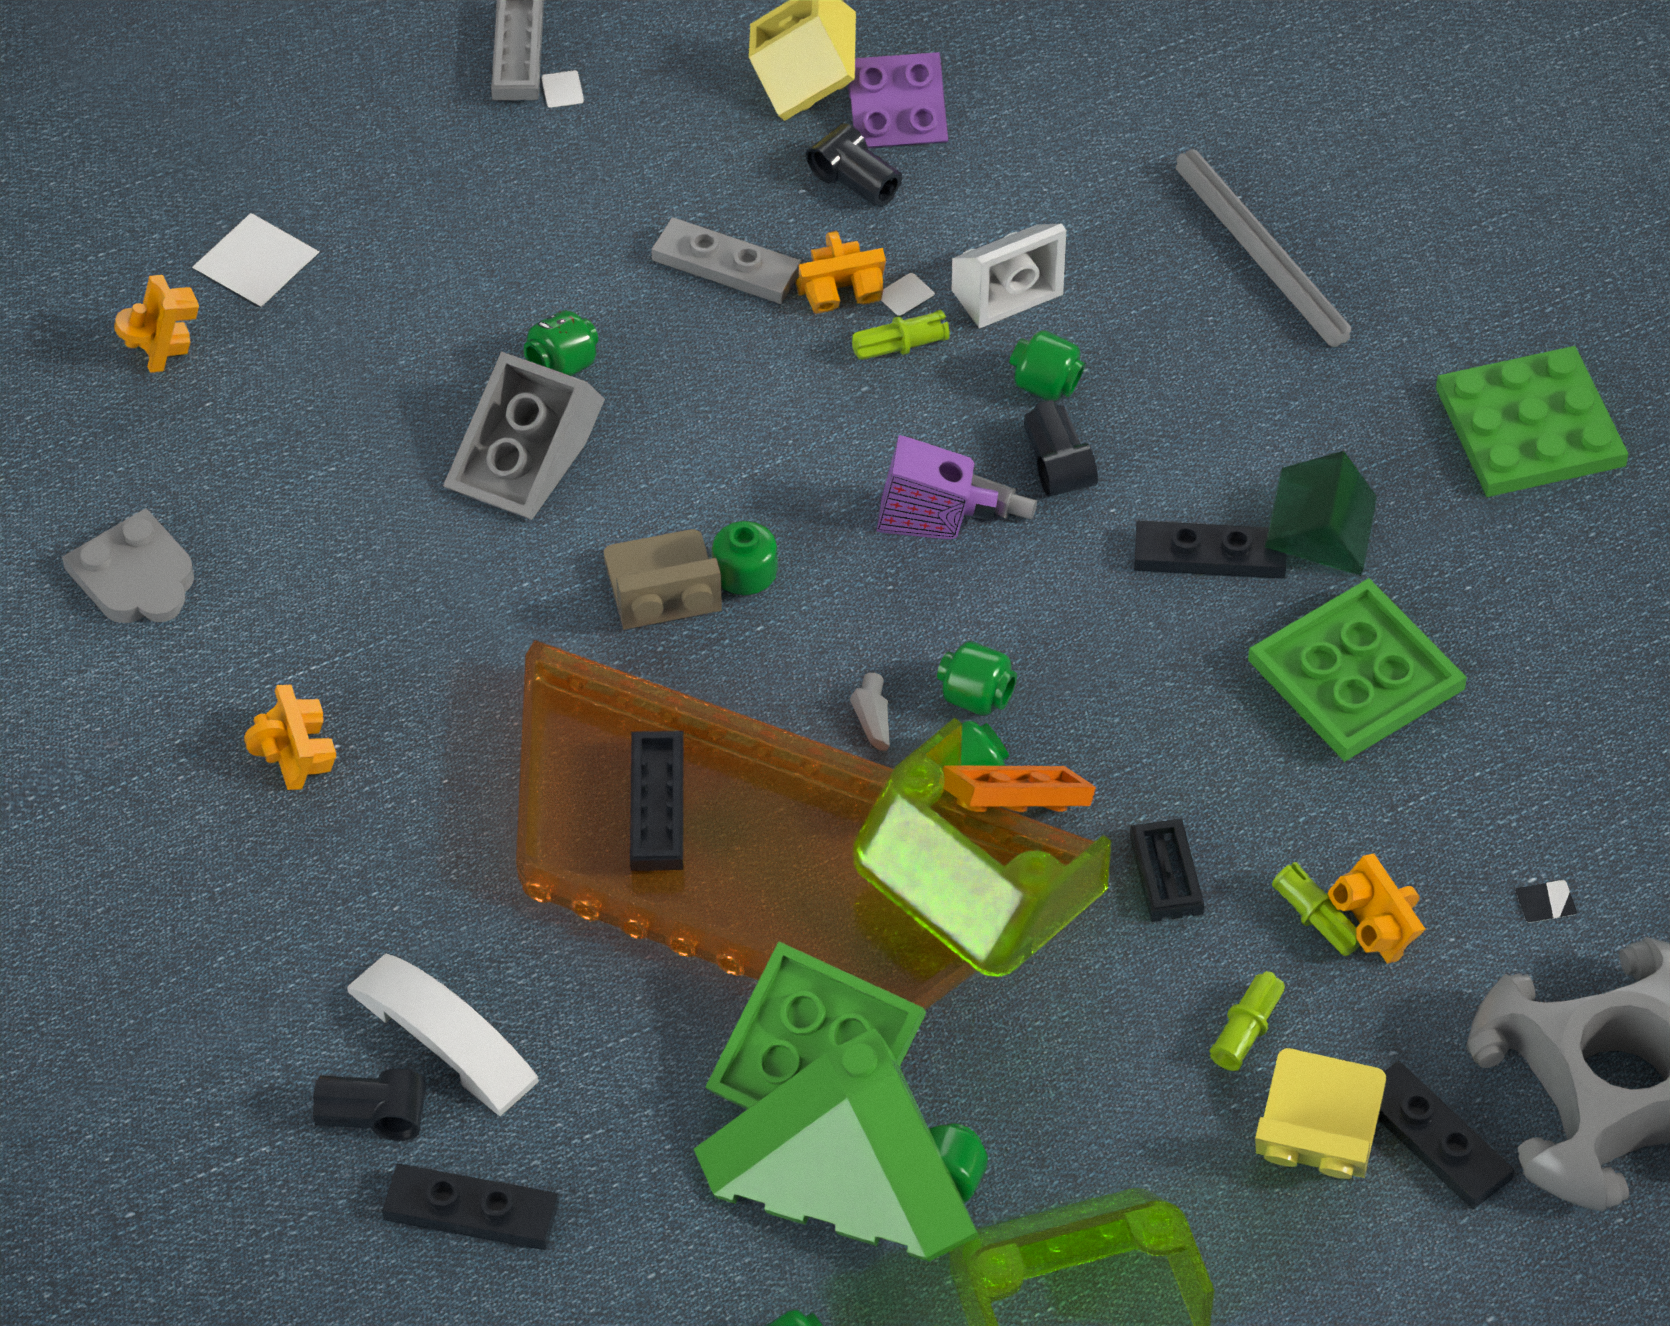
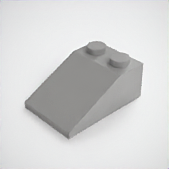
(523, 436)

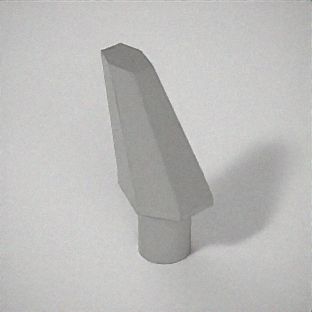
(1007, 500)
(872, 710)

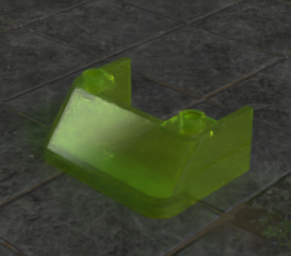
(956, 889)
(1074, 1234)

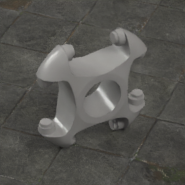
(1555, 1041)

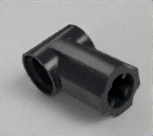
(846, 158)
(1061, 458)
(386, 1104)

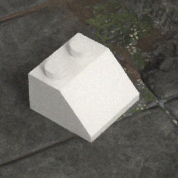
(1011, 273)

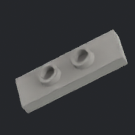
(517, 50)
(726, 260)

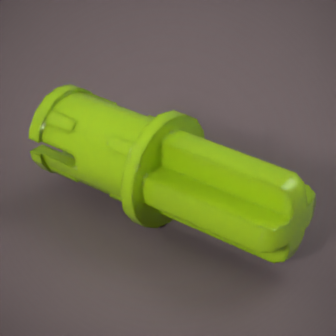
(900, 335)
(1316, 908)
(1247, 1021)

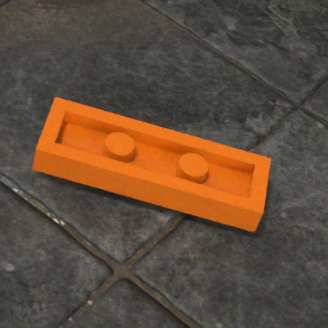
(1017, 787)

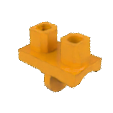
(838, 267)
(153, 322)
(284, 738)
(1379, 906)

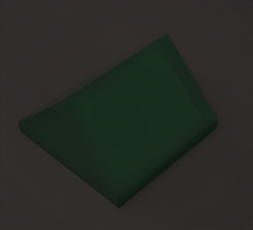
(1323, 513)

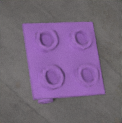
(899, 100)

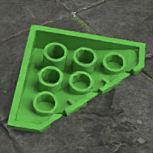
(844, 1150)

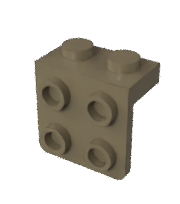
(663, 578)

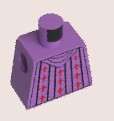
(930, 492)

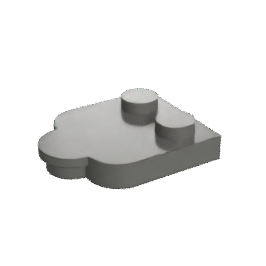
(133, 570)

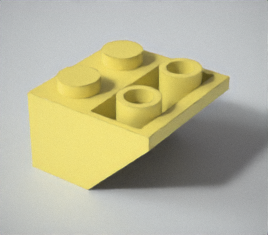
(803, 52)

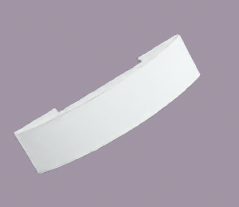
(448, 1028)

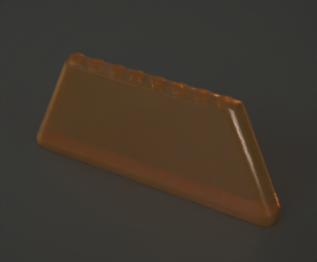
(762, 833)

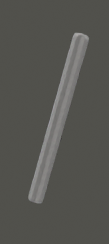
(1263, 248)

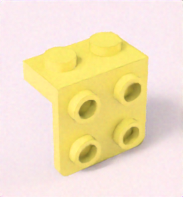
(1321, 1113)

